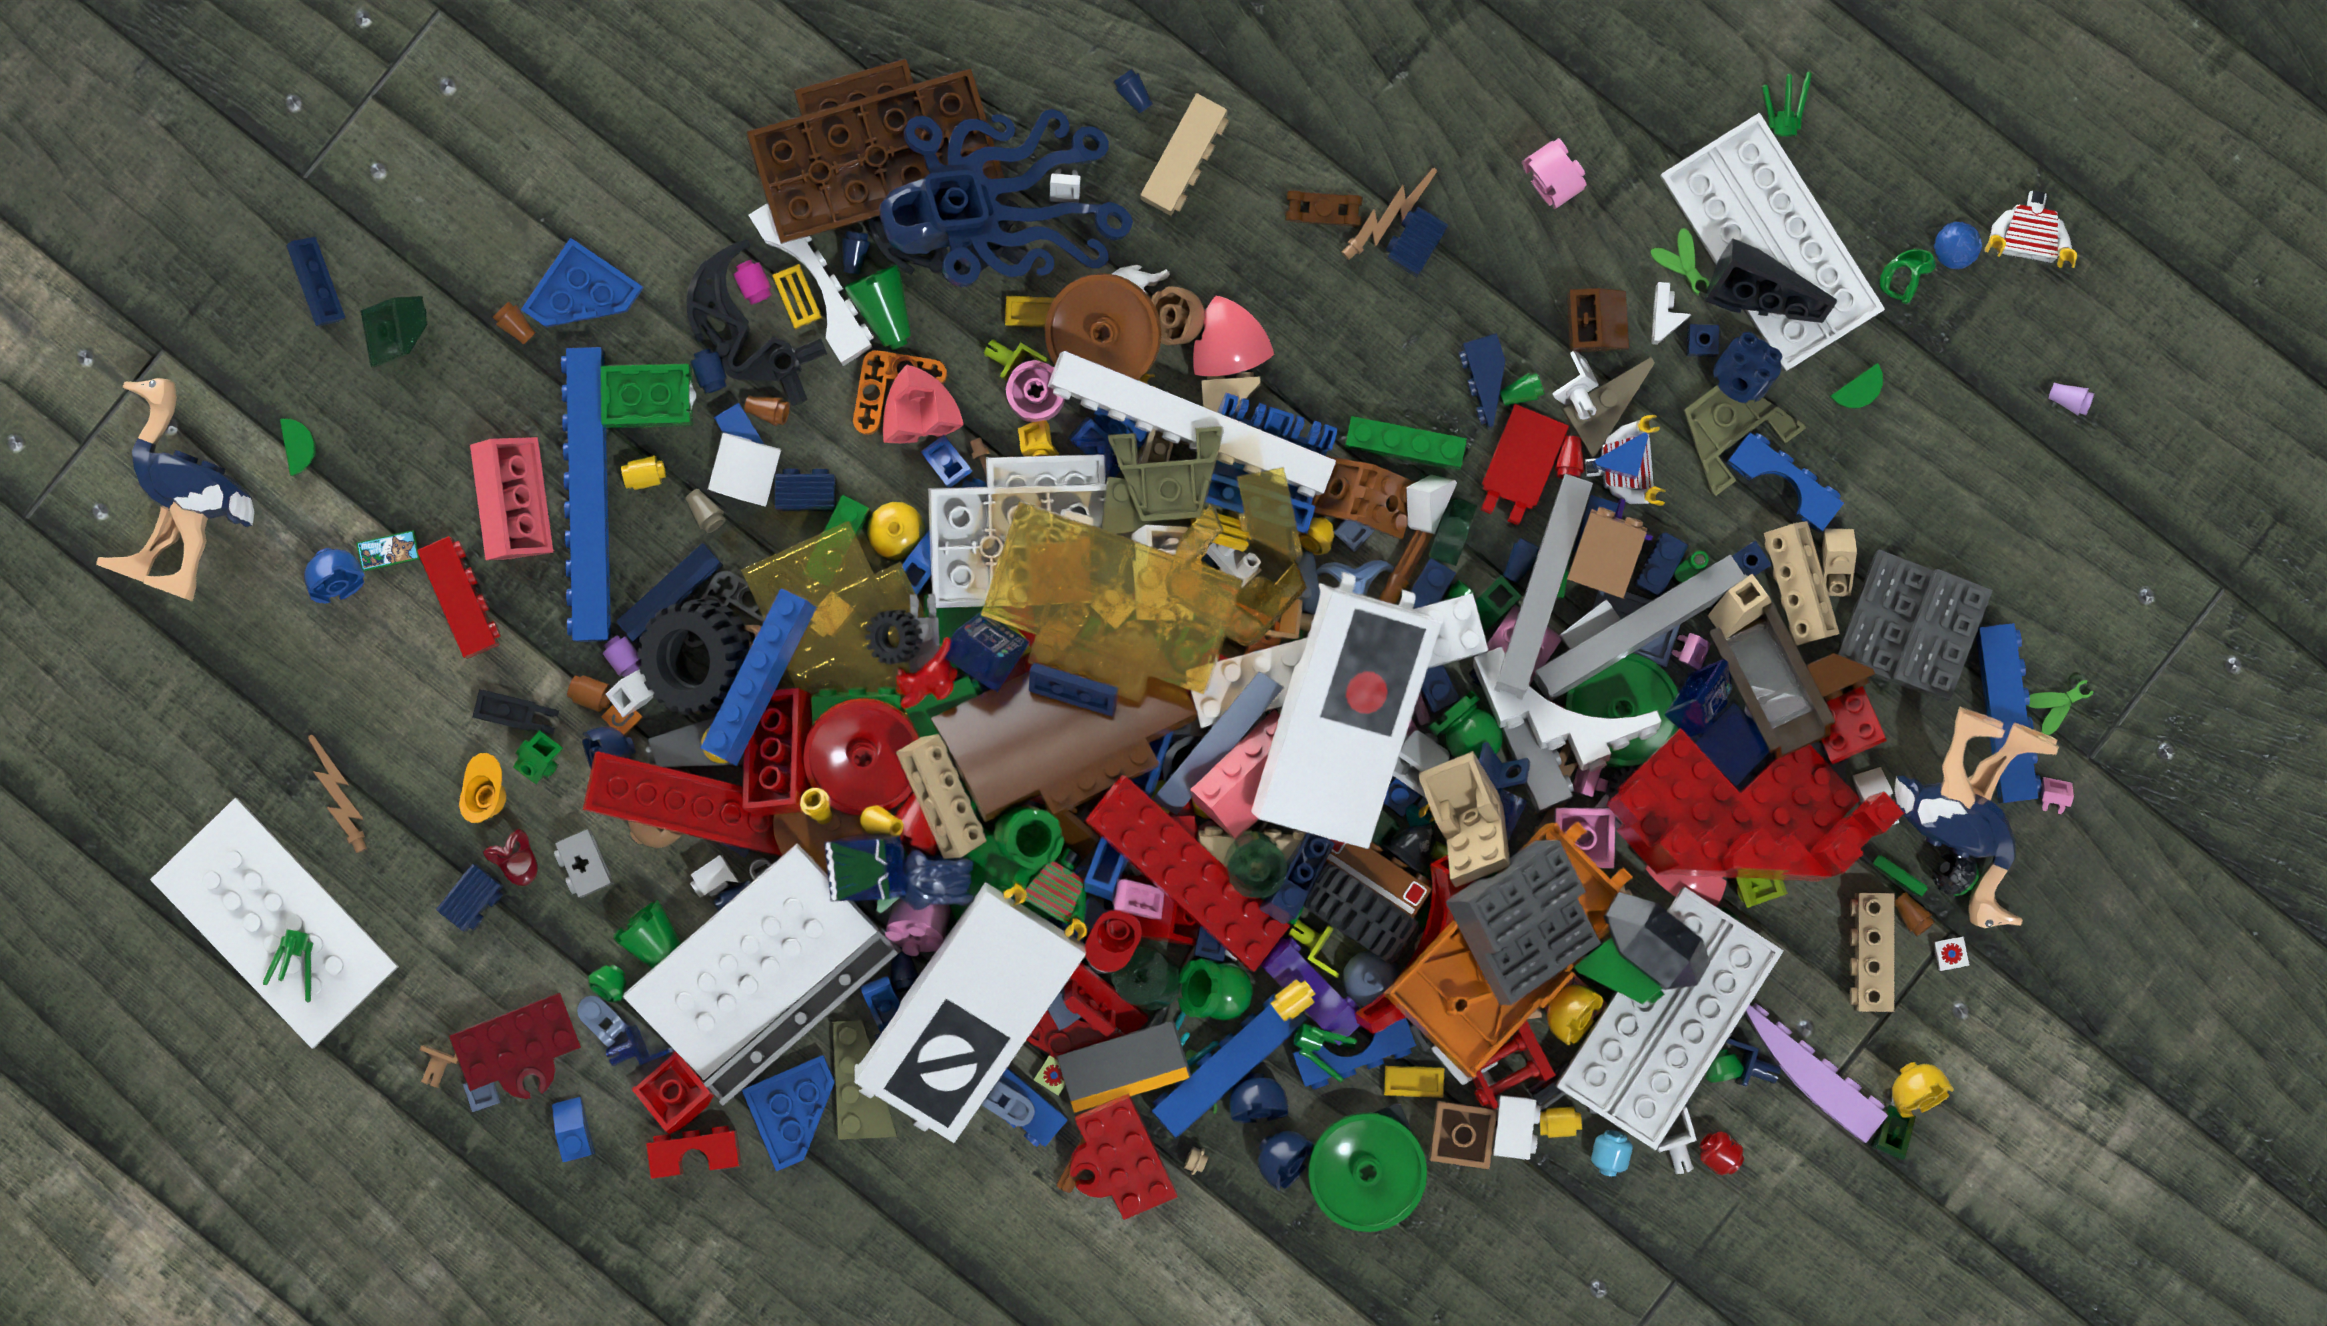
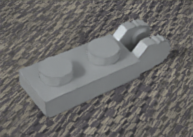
(930, 632)

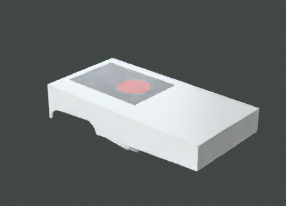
(1346, 715)

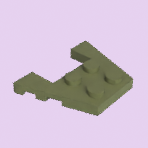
(1720, 422)
(1169, 488)

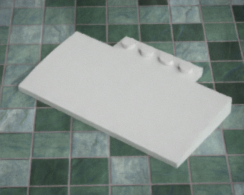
(973, 522)

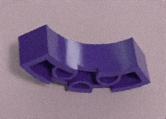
(1330, 1009)

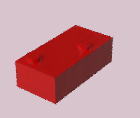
(775, 755)

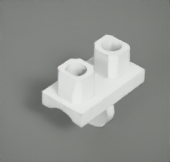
(1235, 562)

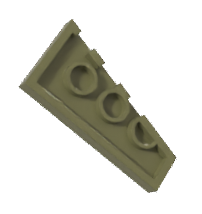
(1121, 513)
(856, 1113)

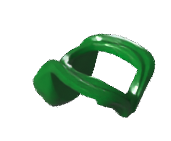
(1918, 262)

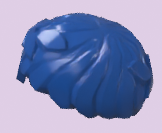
(1957, 245)

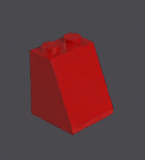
(1174, 924)

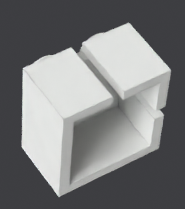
(1515, 1127)

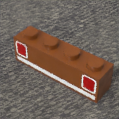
(1382, 876)

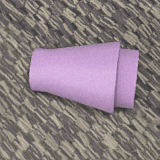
(2072, 398)

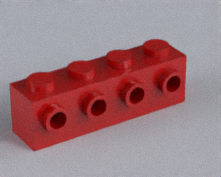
(458, 597)

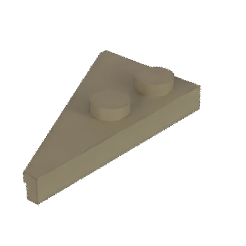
(1610, 404)

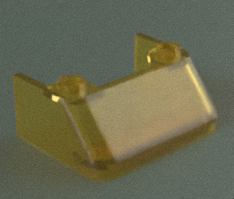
(1270, 515)
(1260, 600)

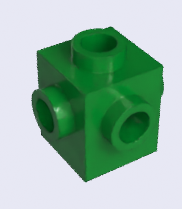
(537, 757)

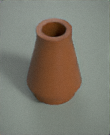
(513, 322)
(768, 409)
(1913, 914)

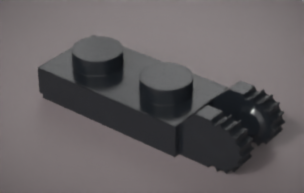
(511, 711)

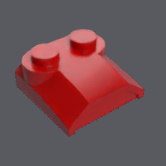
(673, 1094)

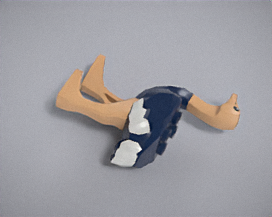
(185, 493)
(1962, 810)

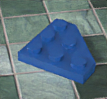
(580, 289)
(790, 1109)

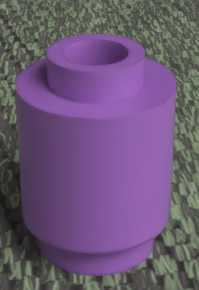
(622, 656)

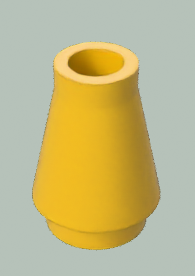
(816, 805)
(880, 822)

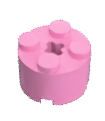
(1555, 174)
(1020, 384)
(917, 929)

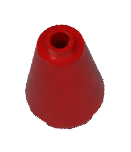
(916, 829)

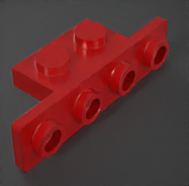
(1100, 1003)

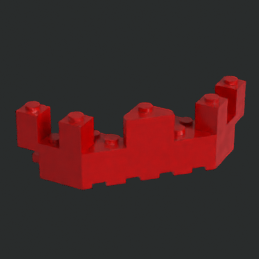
(1779, 827)

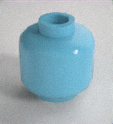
(1611, 1152)

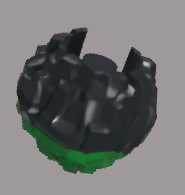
(1958, 872)

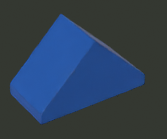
(1624, 459)

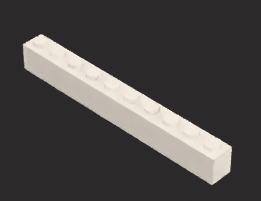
(1178, 418)

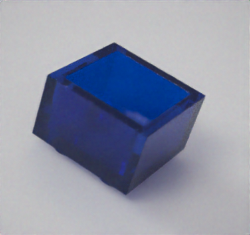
(1733, 744)

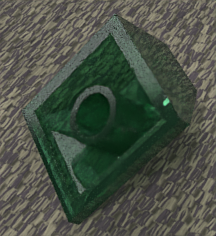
(393, 328)

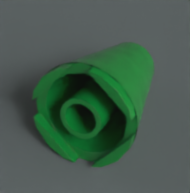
(882, 305)
(649, 935)

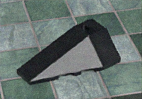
(1757, 282)

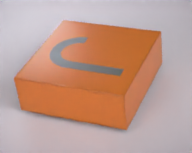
(623, 724)

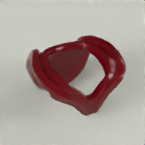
(519, 867)

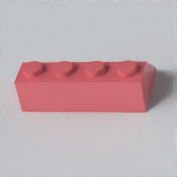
(511, 498)
(1232, 784)

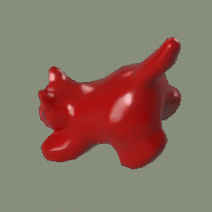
(933, 678)

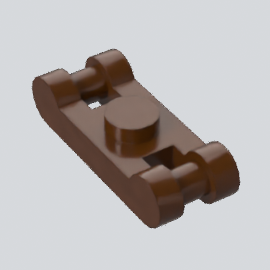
(1323, 208)

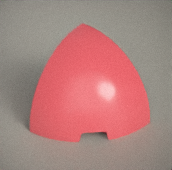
(1230, 340)
(918, 408)
(1708, 888)

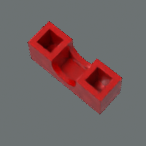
(666, 1154)

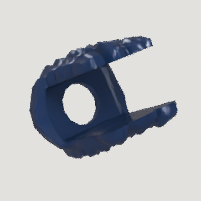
(936, 880)

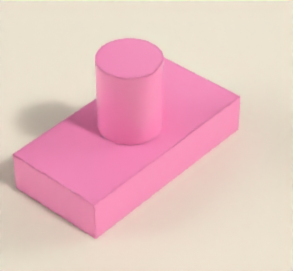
(1138, 899)

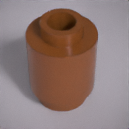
(589, 692)

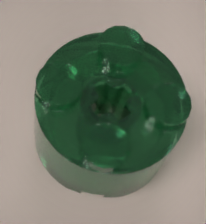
(1253, 881)
(1159, 989)

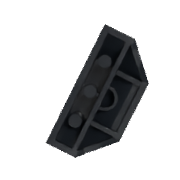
(1656, 942)

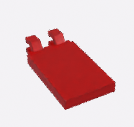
(1522, 461)

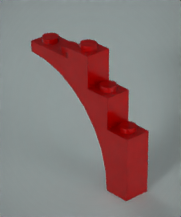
(1382, 1011)

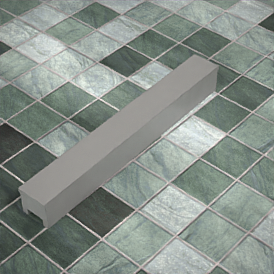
(1543, 586)
(1638, 629)
(802, 1017)

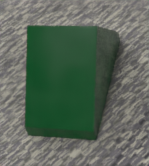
(1894, 1134)

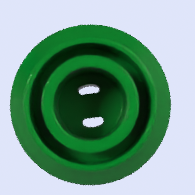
(608, 983)
(1724, 1067)

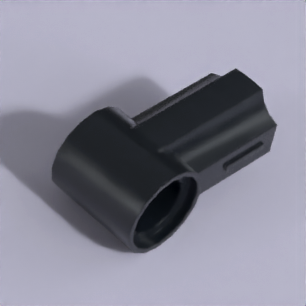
(1545, 1091)

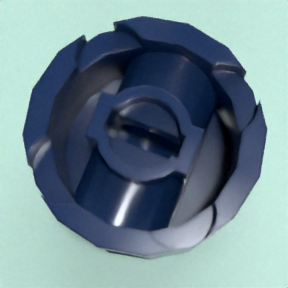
(1748, 368)

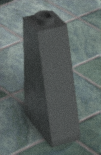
(683, 748)

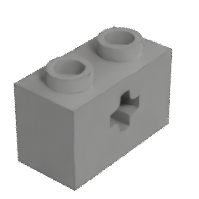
(597, 873)

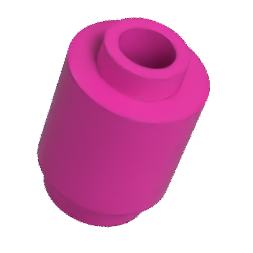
(752, 282)

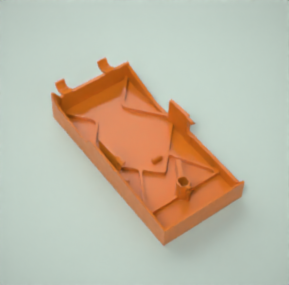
(1449, 994)

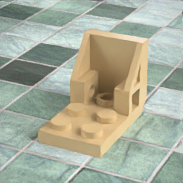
(1468, 816)

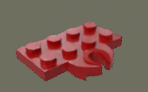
(1121, 1158)

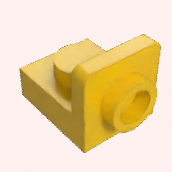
(1036, 439)

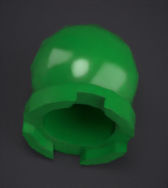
(1468, 728)
(1028, 836)
(1214, 989)

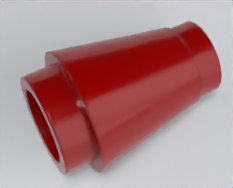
(1570, 458)

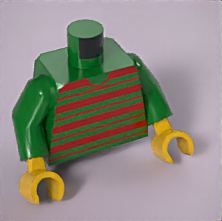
(1054, 890)

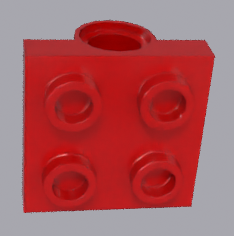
(1854, 727)

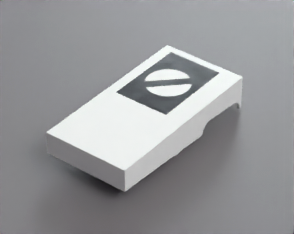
(969, 1013)

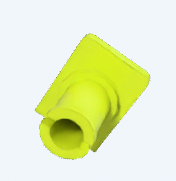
(1314, 941)

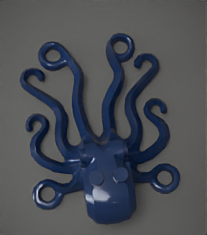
(959, 205)

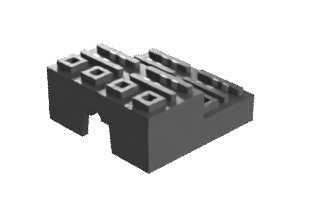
(1914, 625)
(1525, 920)

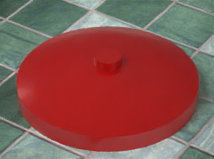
(855, 755)

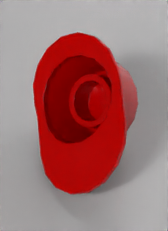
(1113, 940)

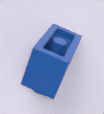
(572, 1129)

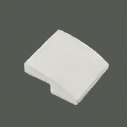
(744, 469)

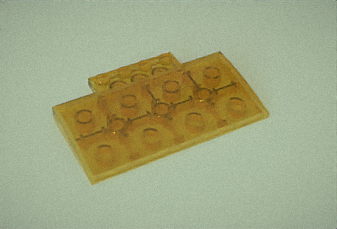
(838, 581)
(1110, 604)

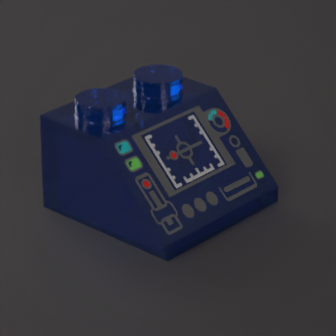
(986, 650)
(1701, 698)

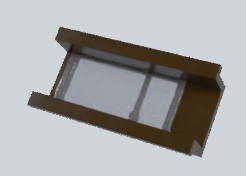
(1775, 684)

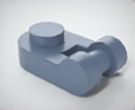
(594, 1011)
(1018, 1110)

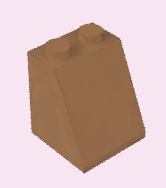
(1607, 552)

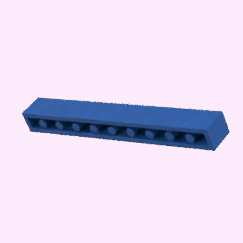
(587, 497)

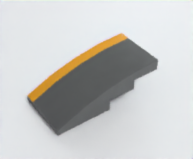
(1124, 1066)

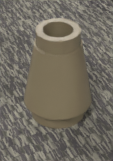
(705, 511)

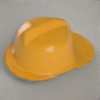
(482, 789)

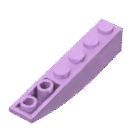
(1818, 1079)

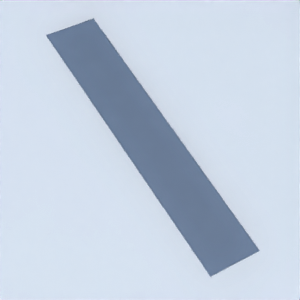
(1218, 741)

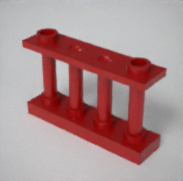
(1536, 1066)

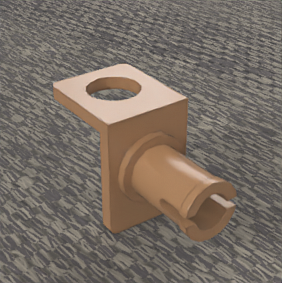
(436, 1065)

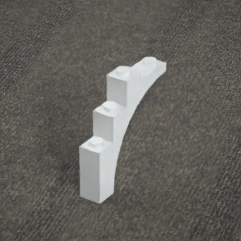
(1553, 725)

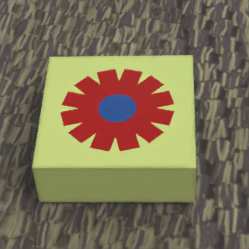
(1051, 1076)

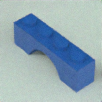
(1815, 502)
(1393, 1040)

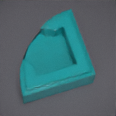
(1414, 819)

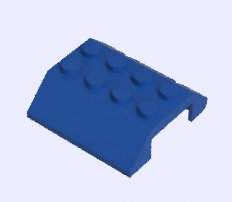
(1224, 484)

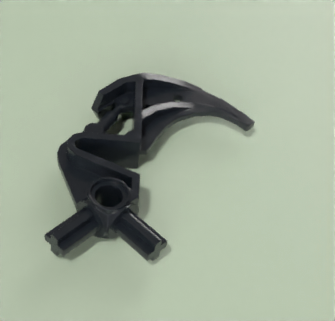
(895, 256)
(760, 365)

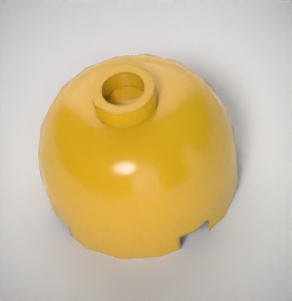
(895, 530)
(1571, 1012)
(1919, 1087)

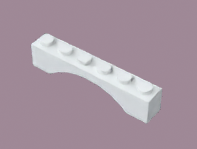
(843, 331)

